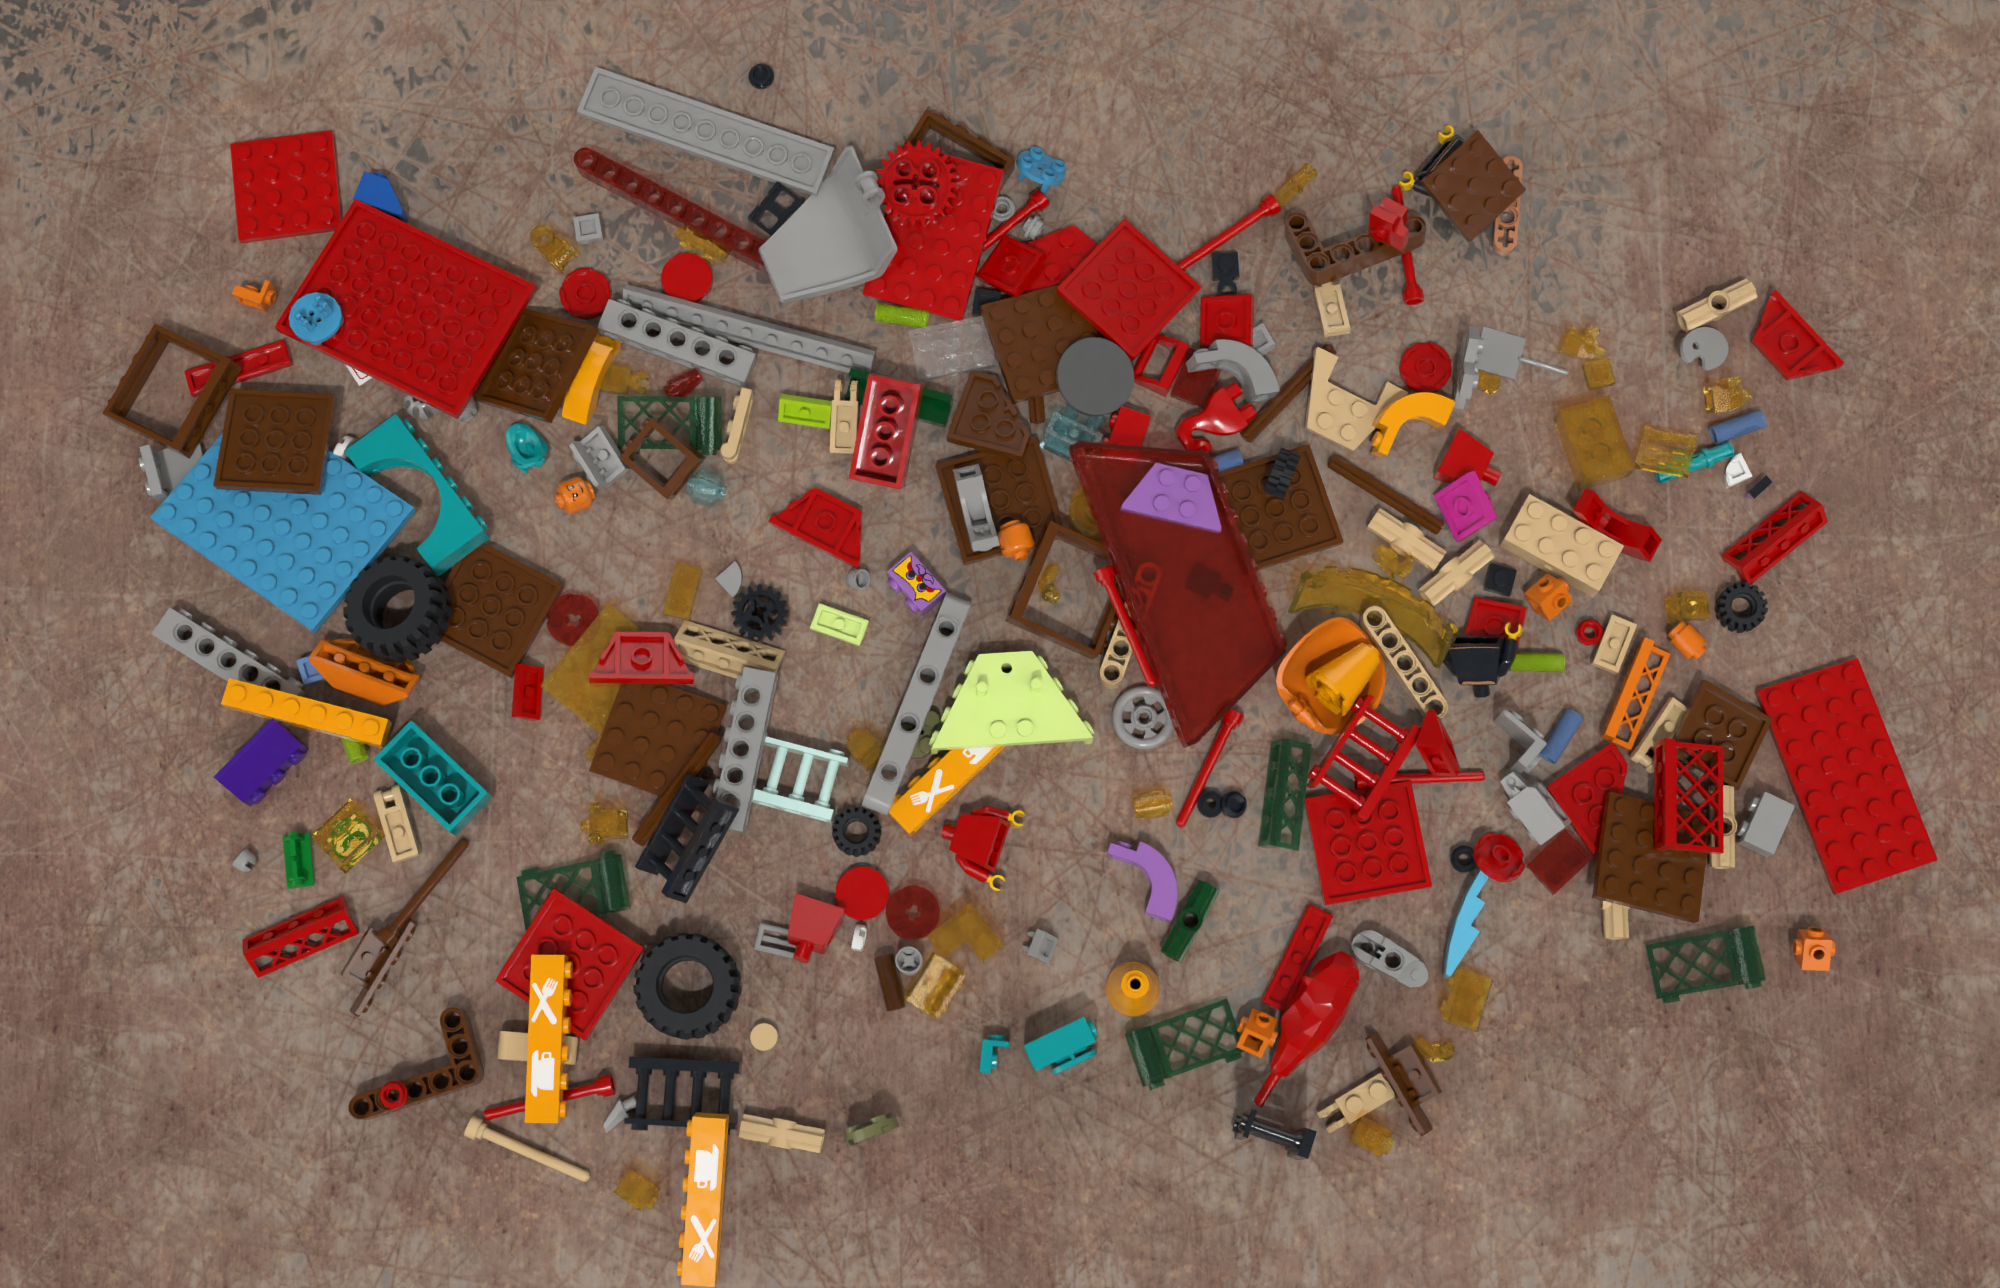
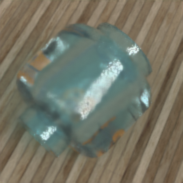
(705, 488)

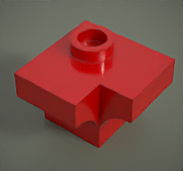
(1388, 223)

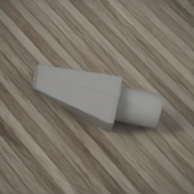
(618, 1112)

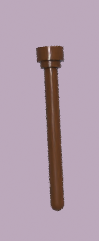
(390, 934)

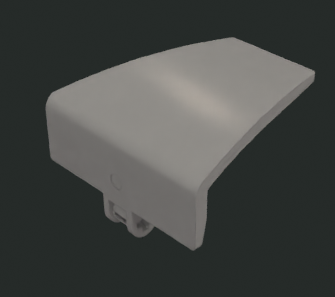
(832, 236)

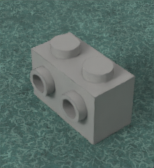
(1765, 824)

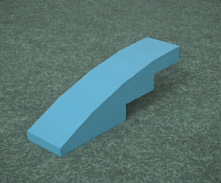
(1461, 932)

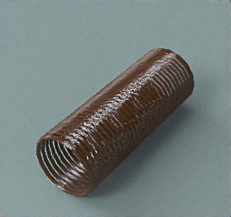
(891, 981)

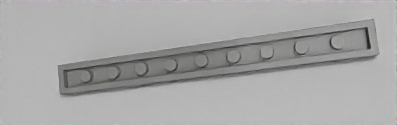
(753, 331)

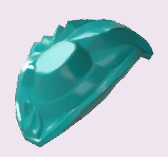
(525, 447)

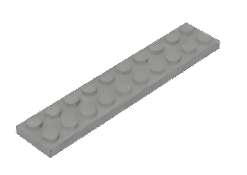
(705, 131)

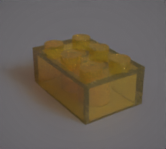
(1594, 443)

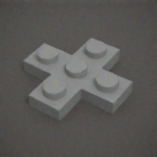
(1468, 367)

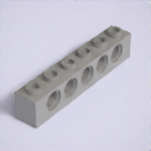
(619, 311)
(175, 624)
(750, 681)

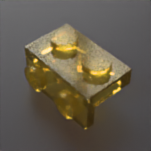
(935, 986)
(1466, 999)

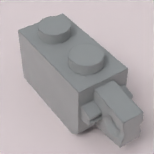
(1534, 808)

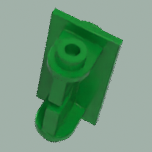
(298, 860)

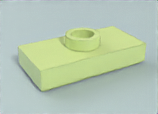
(839, 625)

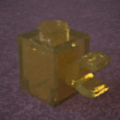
(1371, 1137)

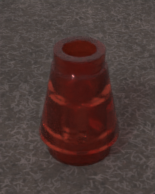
(683, 384)

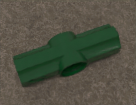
(1197, 905)

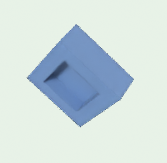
(308, 672)

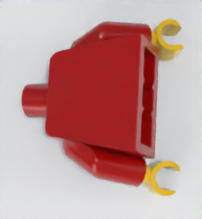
(980, 840)

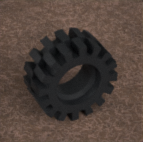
(1282, 473)
(1748, 593)
(845, 819)

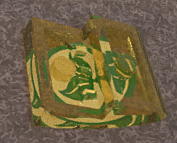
(348, 836)

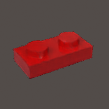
(527, 692)

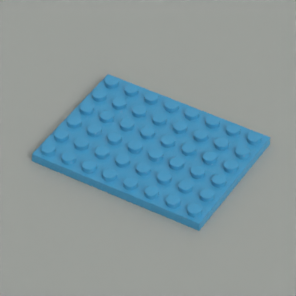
(287, 545)

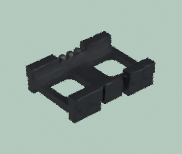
(769, 205)

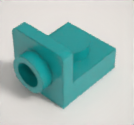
(988, 1057)

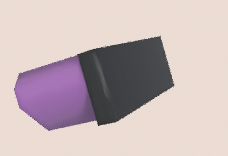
(1759, 488)

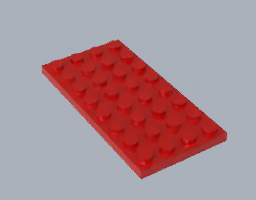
(1846, 776)

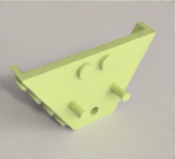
(1009, 707)

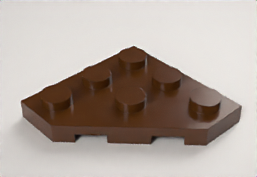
(988, 419)

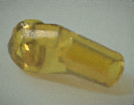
(1046, 584)

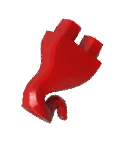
(1217, 418)

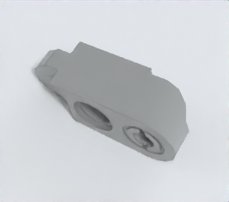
(1409, 971)

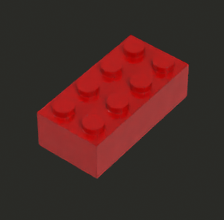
(886, 430)

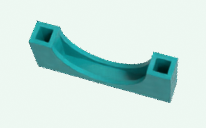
(456, 530)

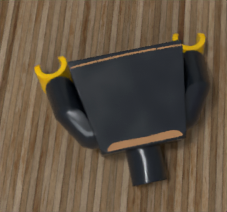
(1449, 143)
(1481, 658)

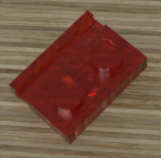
(1194, 386)
(1559, 862)

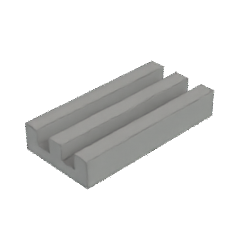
(760, 937)

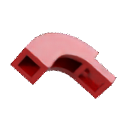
(1638, 539)

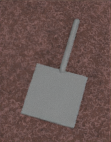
(1503, 354)

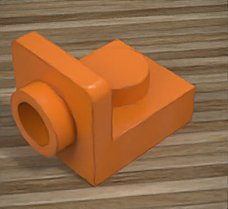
(255, 298)

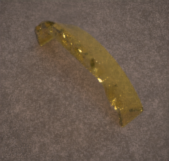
(1361, 589)

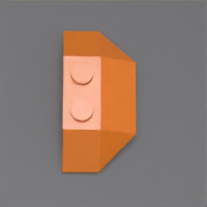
(361, 673)

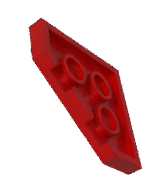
(1584, 791)

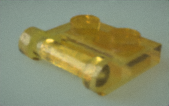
(1665, 458)

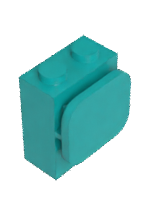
(1063, 1047)

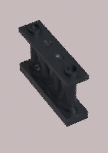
(702, 845)
(671, 1069)
(1298, 1143)

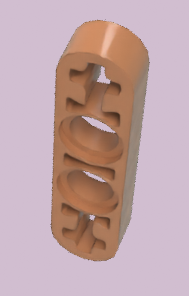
(1514, 209)

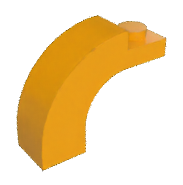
(583, 393)
(1421, 406)

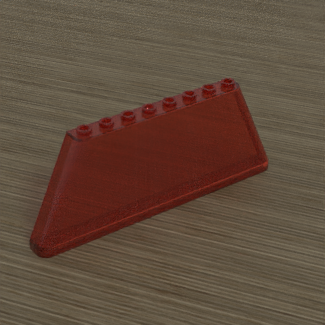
(1184, 587)

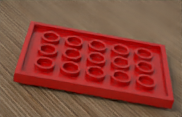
(940, 261)

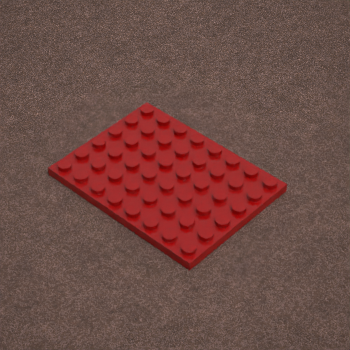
(412, 307)

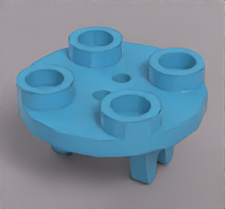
(1040, 168)
(324, 309)

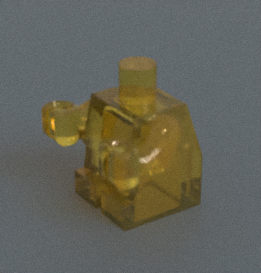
(1581, 345)
(1726, 395)
(605, 824)

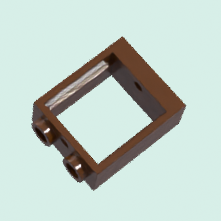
(681, 476)

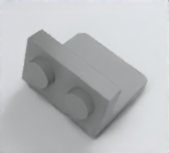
(165, 469)
(1530, 739)

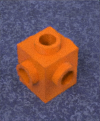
(1548, 596)
(1813, 949)
(1257, 1032)

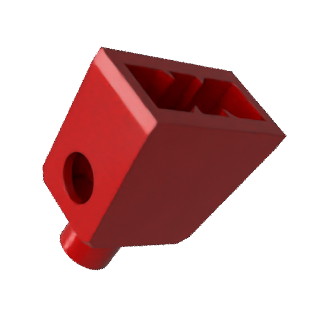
(1467, 456)
(813, 926)

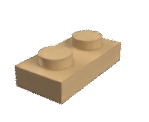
(1614, 644)

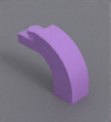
(1159, 873)

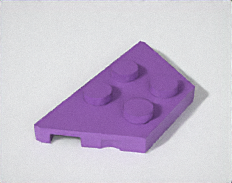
(1175, 497)

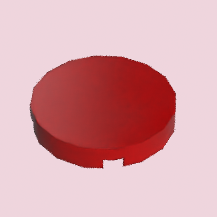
(687, 277)
(585, 293)
(1425, 367)
(1498, 857)
(862, 893)

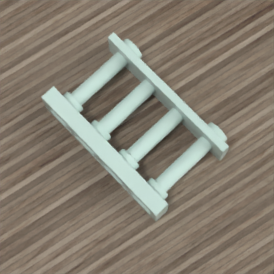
(795, 802)

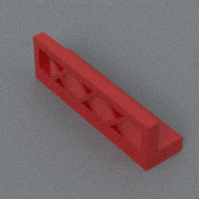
(1780, 539)
(298, 928)

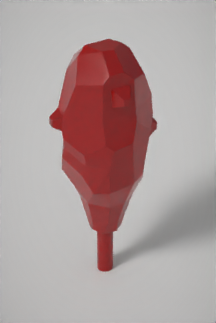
(1312, 1016)

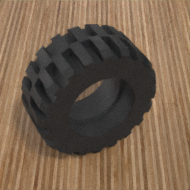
(377, 588)
(652, 973)

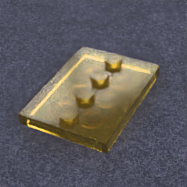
(570, 677)

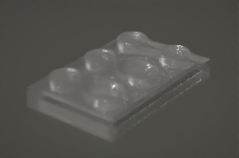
(951, 349)

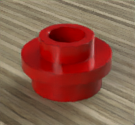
(1592, 625)
(387, 1089)

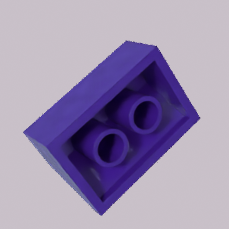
(262, 763)

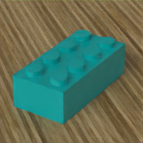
(433, 778)

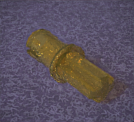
(1295, 185)

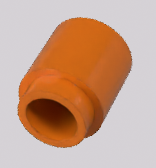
(1687, 640)

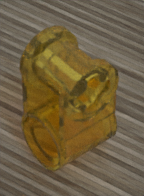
(555, 251)

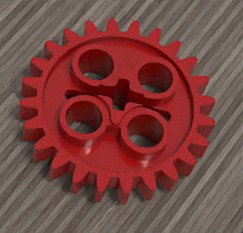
(919, 159)

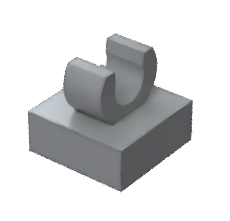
(1041, 946)

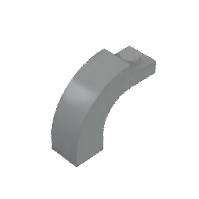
(1243, 362)
(975, 508)

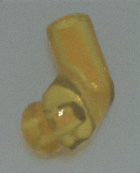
(1437, 1052)

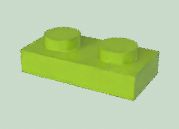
(805, 411)

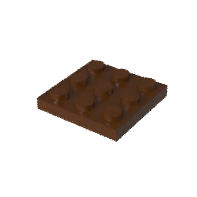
(1472, 185)
(1722, 721)

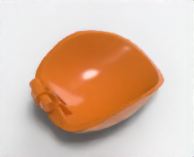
(1312, 652)

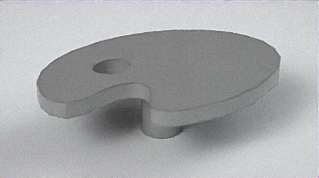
(1710, 344)

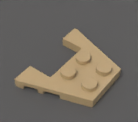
(1337, 413)

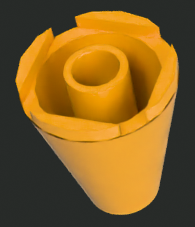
(1344, 678)
(1128, 1000)

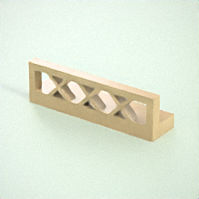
(724, 657)

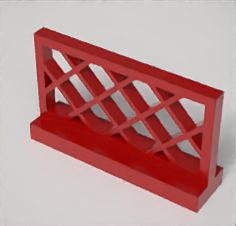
(1666, 797)

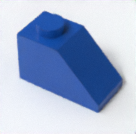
(379, 193)

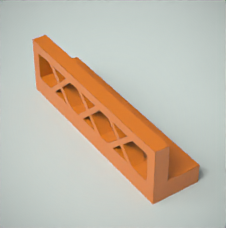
(1629, 688)

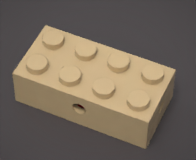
(1561, 545)

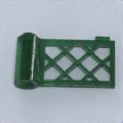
(704, 421)
(607, 878)
(1742, 958)
(1150, 1054)

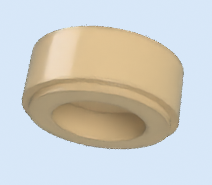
(764, 1037)

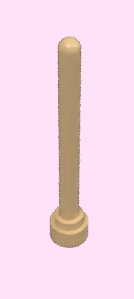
(478, 1129)

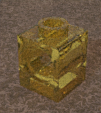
(864, 748)
(638, 1191)

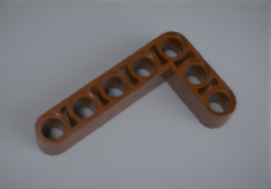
(1349, 249)
(429, 1079)

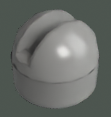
(858, 579)
(243, 860)

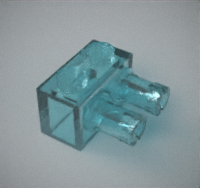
(1065, 431)

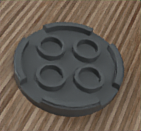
(1095, 376)

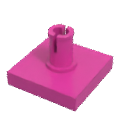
(1465, 506)

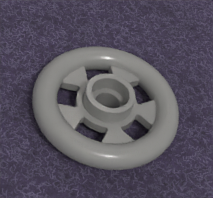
(1125, 730)

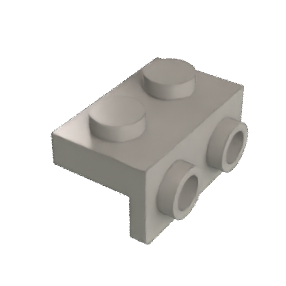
(599, 458)

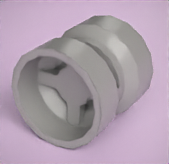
(906, 958)

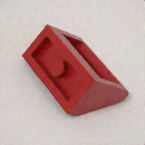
(1163, 386)
(1437, 747)

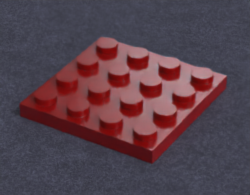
(286, 186)
(1128, 289)
(1372, 855)
(597, 950)

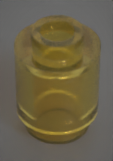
(1152, 804)

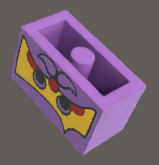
(916, 584)

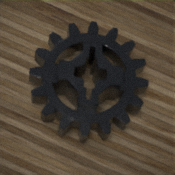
(750, 617)

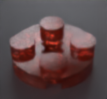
(559, 613)
(900, 922)

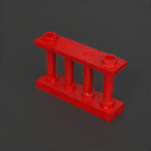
(1375, 781)

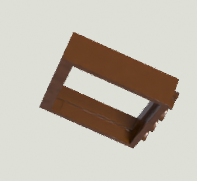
(961, 136)
(202, 410)
(1107, 620)

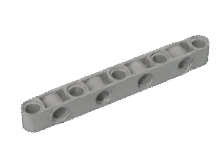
(916, 704)

